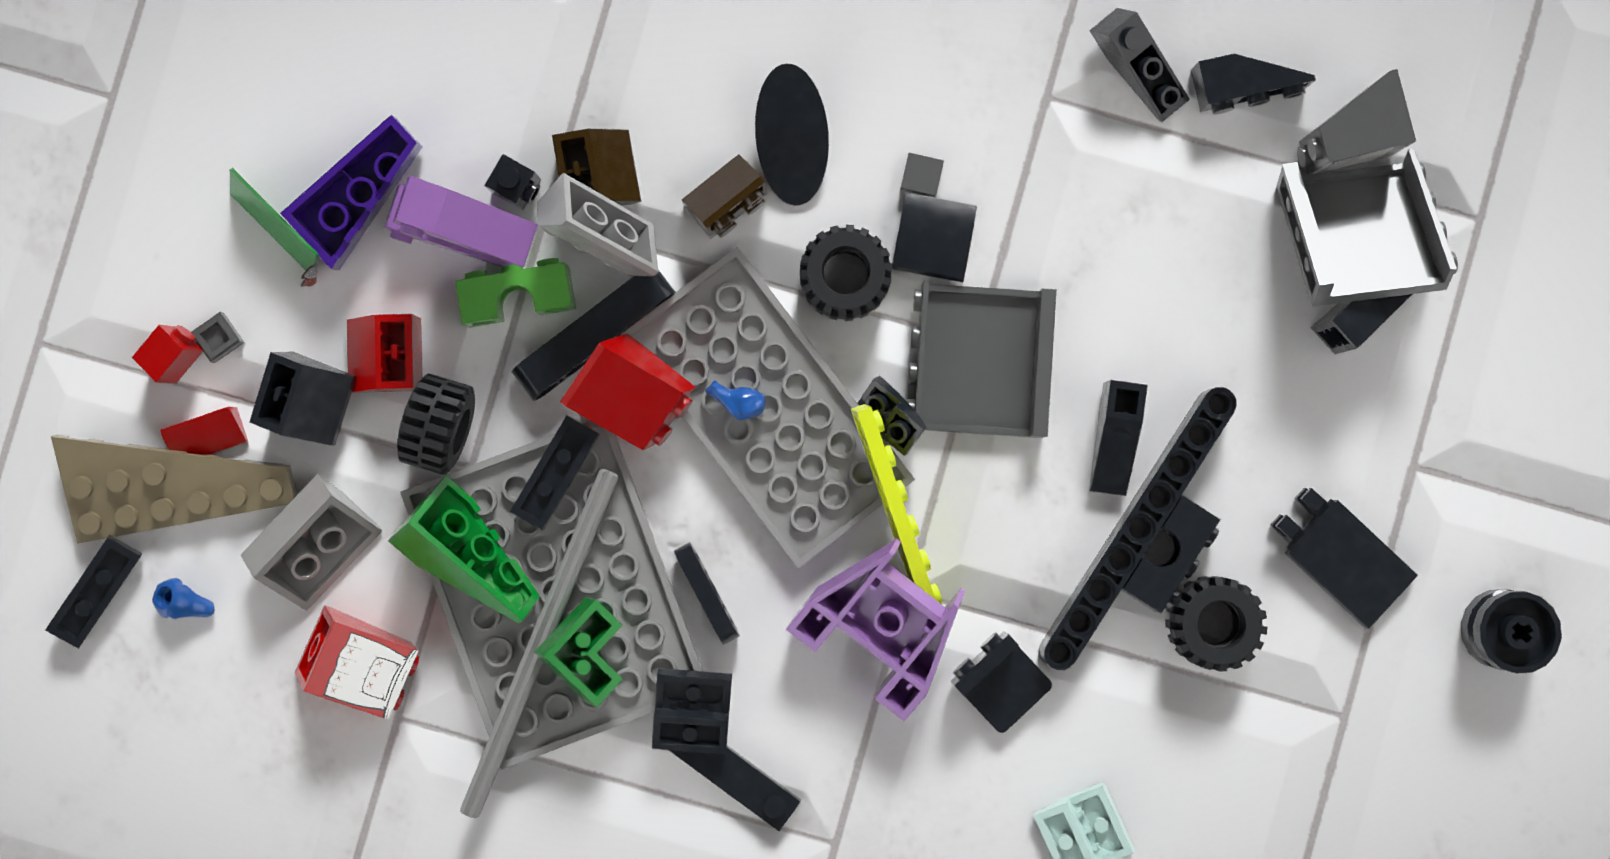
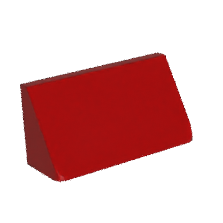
(207, 433)

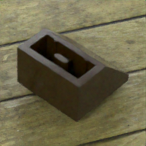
(600, 161)
(726, 196)

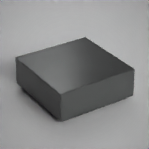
(922, 175)
(217, 337)

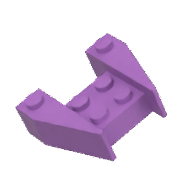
(458, 224)
(888, 619)

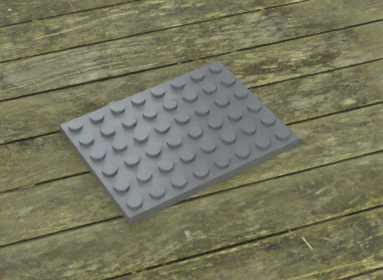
(619, 572)

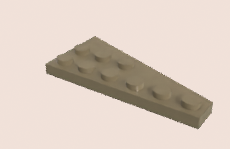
(151, 488)

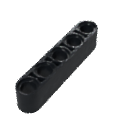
(575, 344)

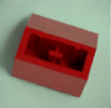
(385, 352)

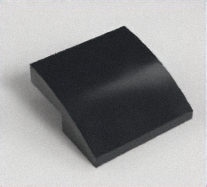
(934, 237)
(691, 711)

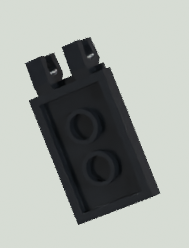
(1345, 558)

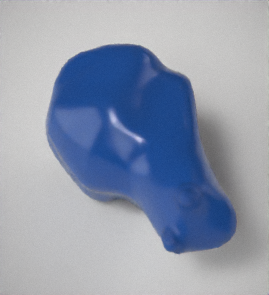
(740, 402)
(179, 601)

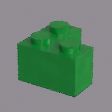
(574, 648)

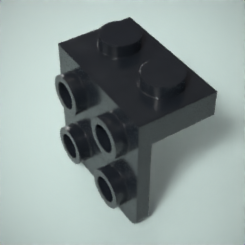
(1001, 681)

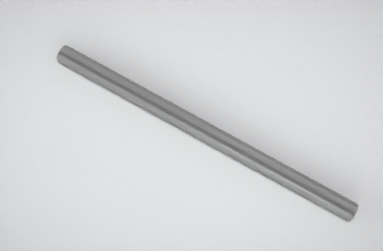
(530, 662)

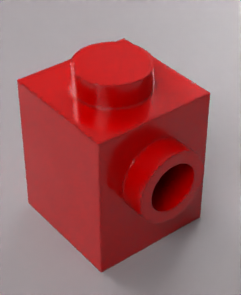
(167, 353)

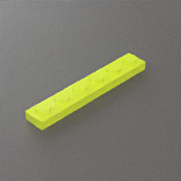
(892, 496)

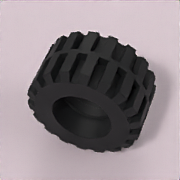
(853, 242)
(436, 424)
(1246, 624)

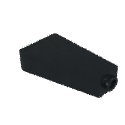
(1355, 321)

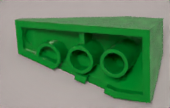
(457, 547)

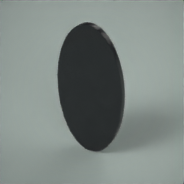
(791, 134)

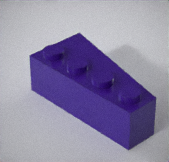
(351, 193)

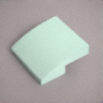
(1084, 826)

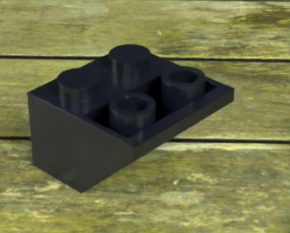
(302, 398)

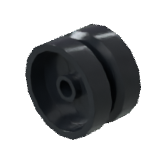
(1511, 630)

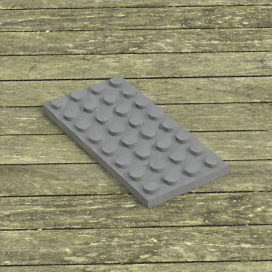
(803, 454)

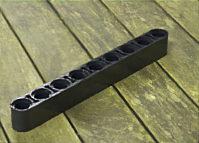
(1153, 518)

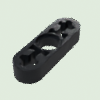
(706, 593)

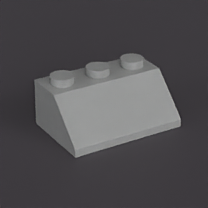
(598, 227)
(310, 543)

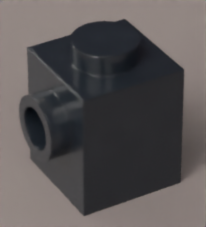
(513, 182)

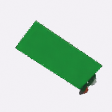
(275, 226)

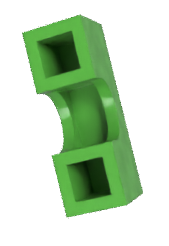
(483, 295)

